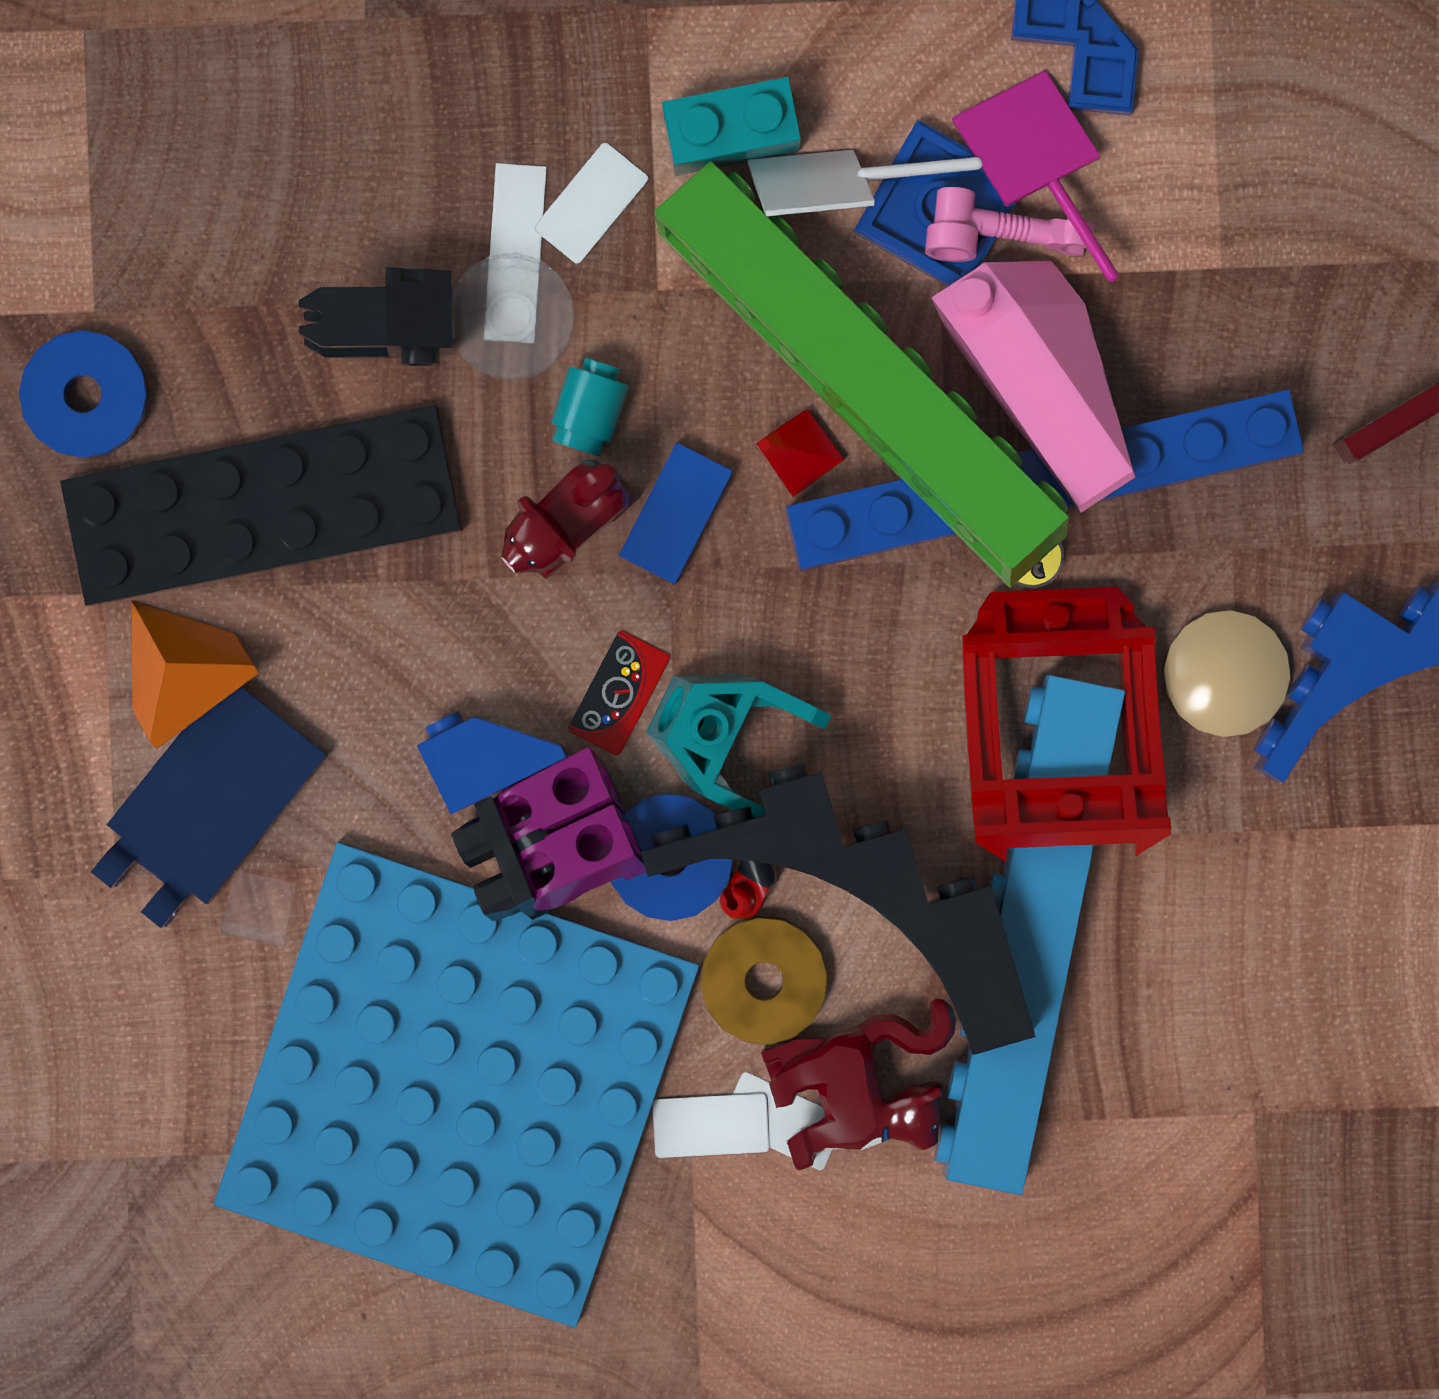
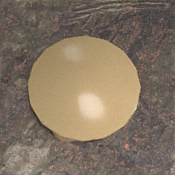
(1226, 673)

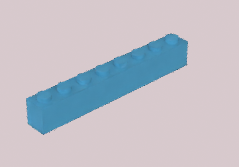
(1040, 913)

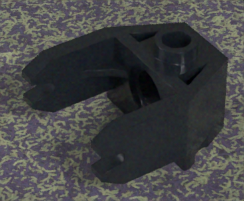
(395, 321)

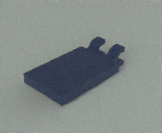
(209, 802)

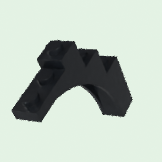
(955, 933)

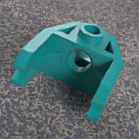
(724, 705)

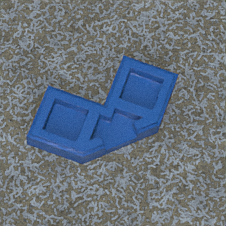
(1102, 53)

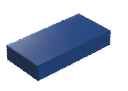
(675, 513)

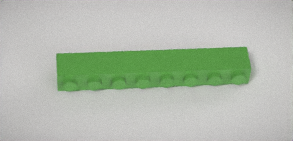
(863, 373)

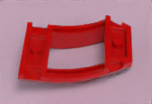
(1064, 808)

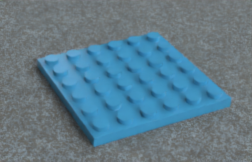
(456, 1085)

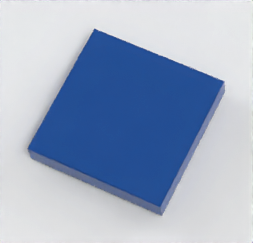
(908, 205)

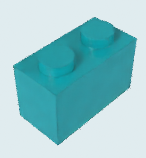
(731, 126)

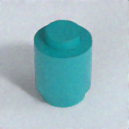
(589, 407)

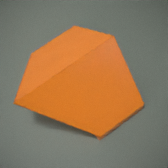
(181, 670)

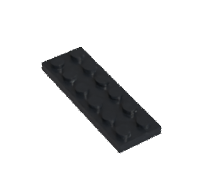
(260, 506)

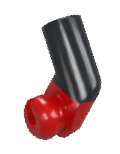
(748, 889)

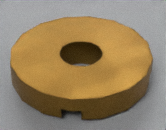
(770, 1018)

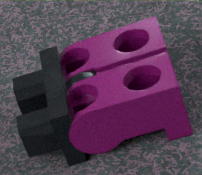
(551, 839)

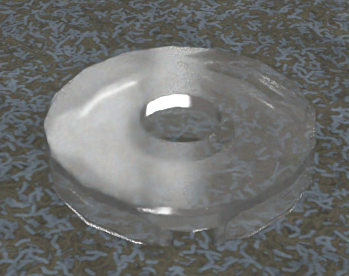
(506, 278)

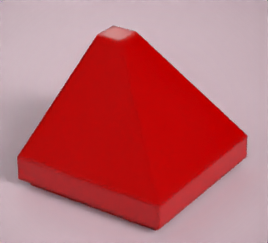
(799, 452)

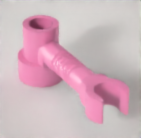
(958, 224)

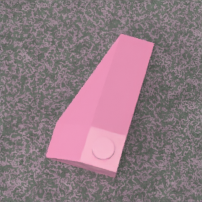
(1042, 365)

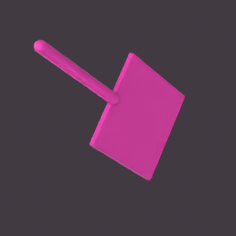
(1032, 143)

